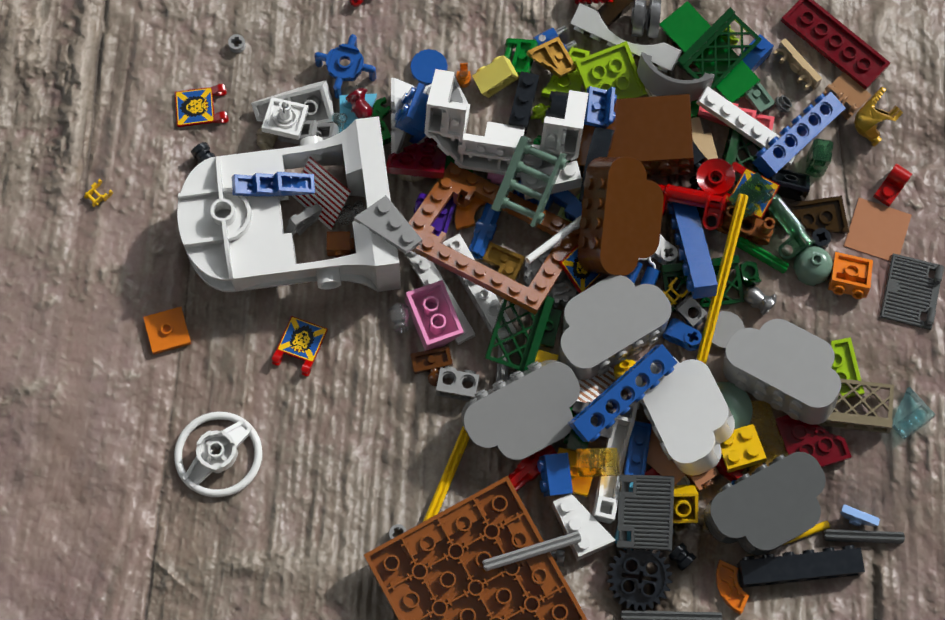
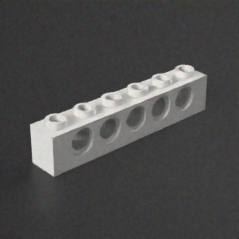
(484, 300)

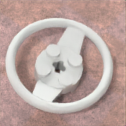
(206, 462)

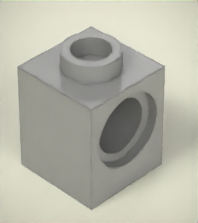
(682, 309)

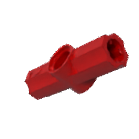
(527, 468)

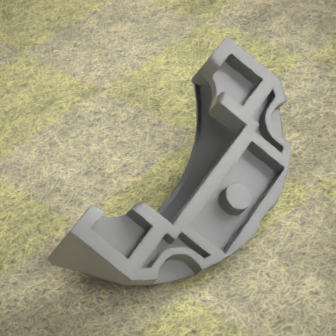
(663, 85)

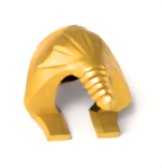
(869, 117)

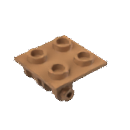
(849, 94)

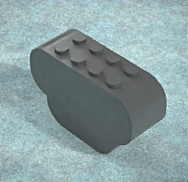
(768, 505)

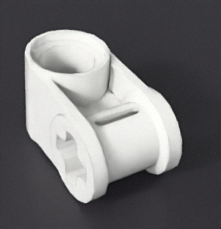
(663, 249)

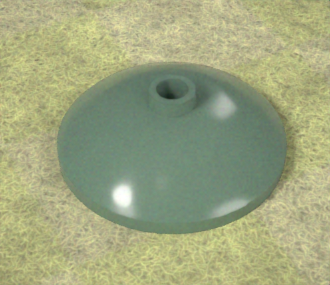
(738, 403)

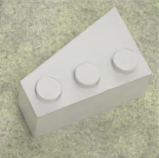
(573, 518)

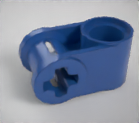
(680, 334)

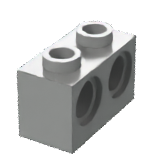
(456, 389)

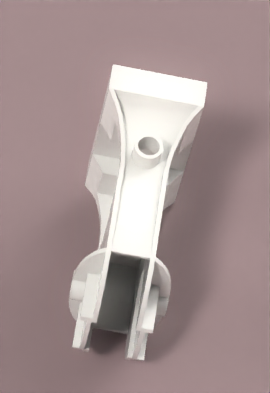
(242, 240)

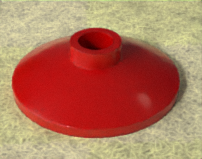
(716, 168)

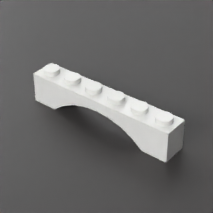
(590, 20)
(608, 486)

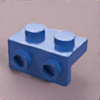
(600, 107)

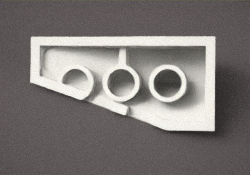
(398, 89)
(314, 95)

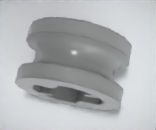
(236, 37)
(397, 526)

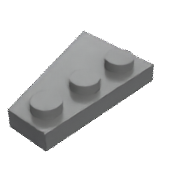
(389, 223)

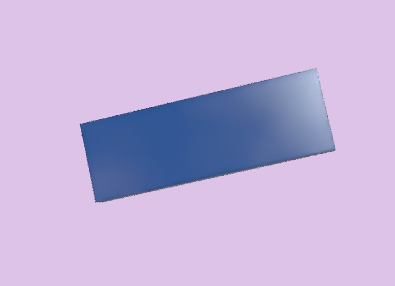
(638, 449)

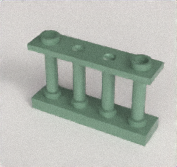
(517, 166)

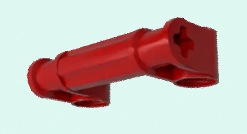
(698, 199)

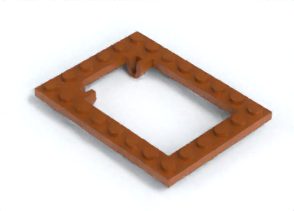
(463, 182)

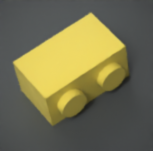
(495, 76)

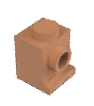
(703, 480)

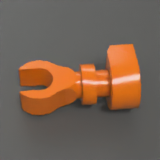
(463, 76)

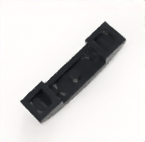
(599, 147)

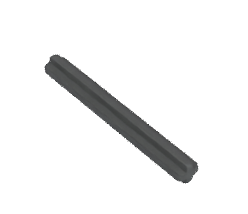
(669, 615)

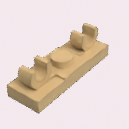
(798, 64)

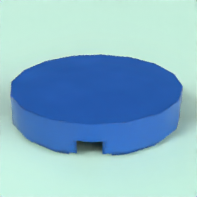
(425, 63)

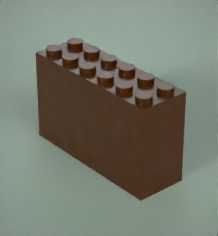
(651, 130)

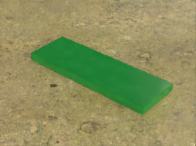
(685, 28)

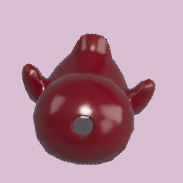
(359, 105)

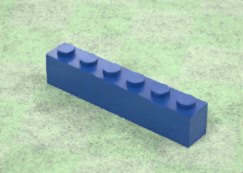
(693, 250)

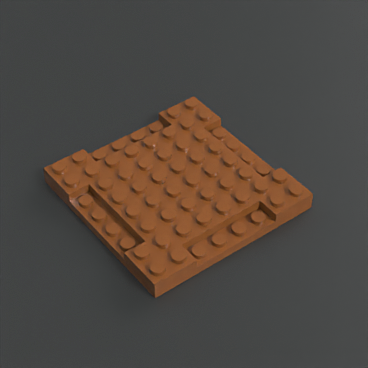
(440, 572)

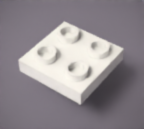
(285, 118)

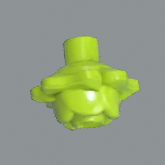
(539, 112)

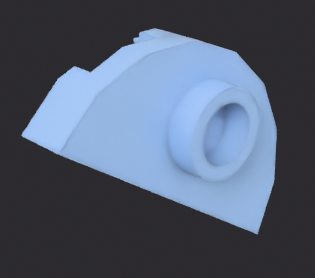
(858, 517)

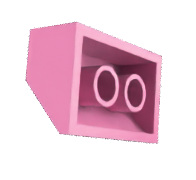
(433, 315)

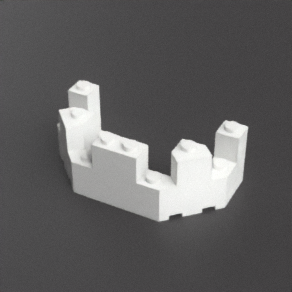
(492, 153)

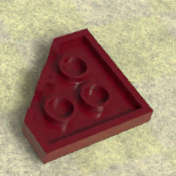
(418, 160)
(812, 440)

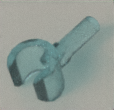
(340, 119)

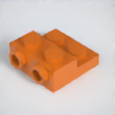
(850, 275)

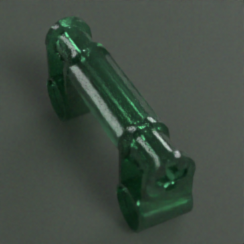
(791, 226)

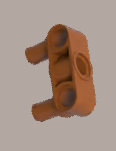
(759, 230)

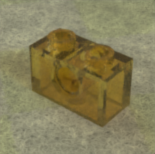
(598, 462)

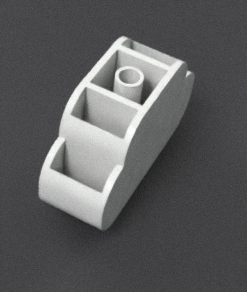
(689, 416)

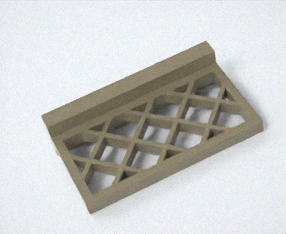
(863, 422)

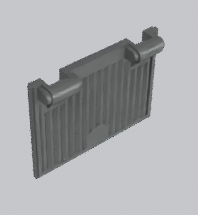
(911, 291)
(646, 512)

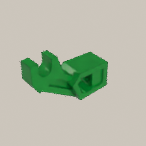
(379, 111)

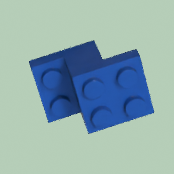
(413, 113)

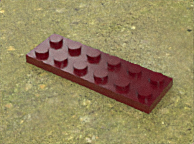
(835, 42)

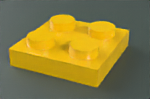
(742, 449)

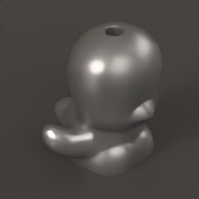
(757, 299)

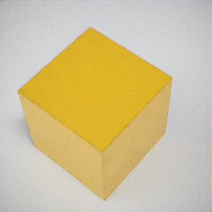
(685, 504)

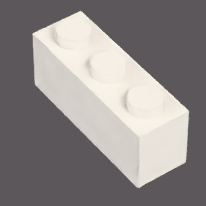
(567, 179)

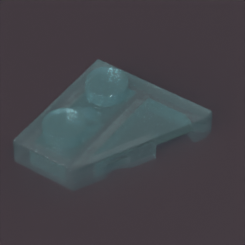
(911, 414)

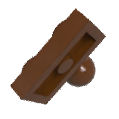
(431, 361)

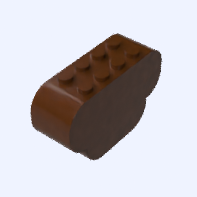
(618, 216)

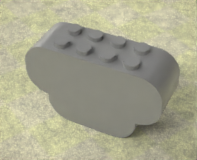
(610, 324)
(784, 369)
(523, 411)

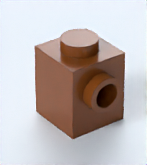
(339, 243)

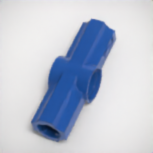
(484, 231)

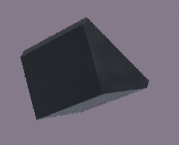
(792, 184)

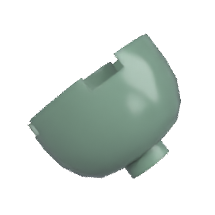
(813, 266)

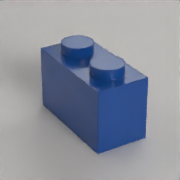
(555, 474)

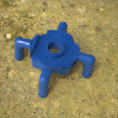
(344, 73)

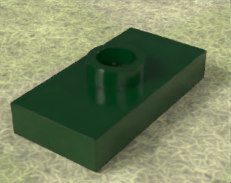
(551, 328)

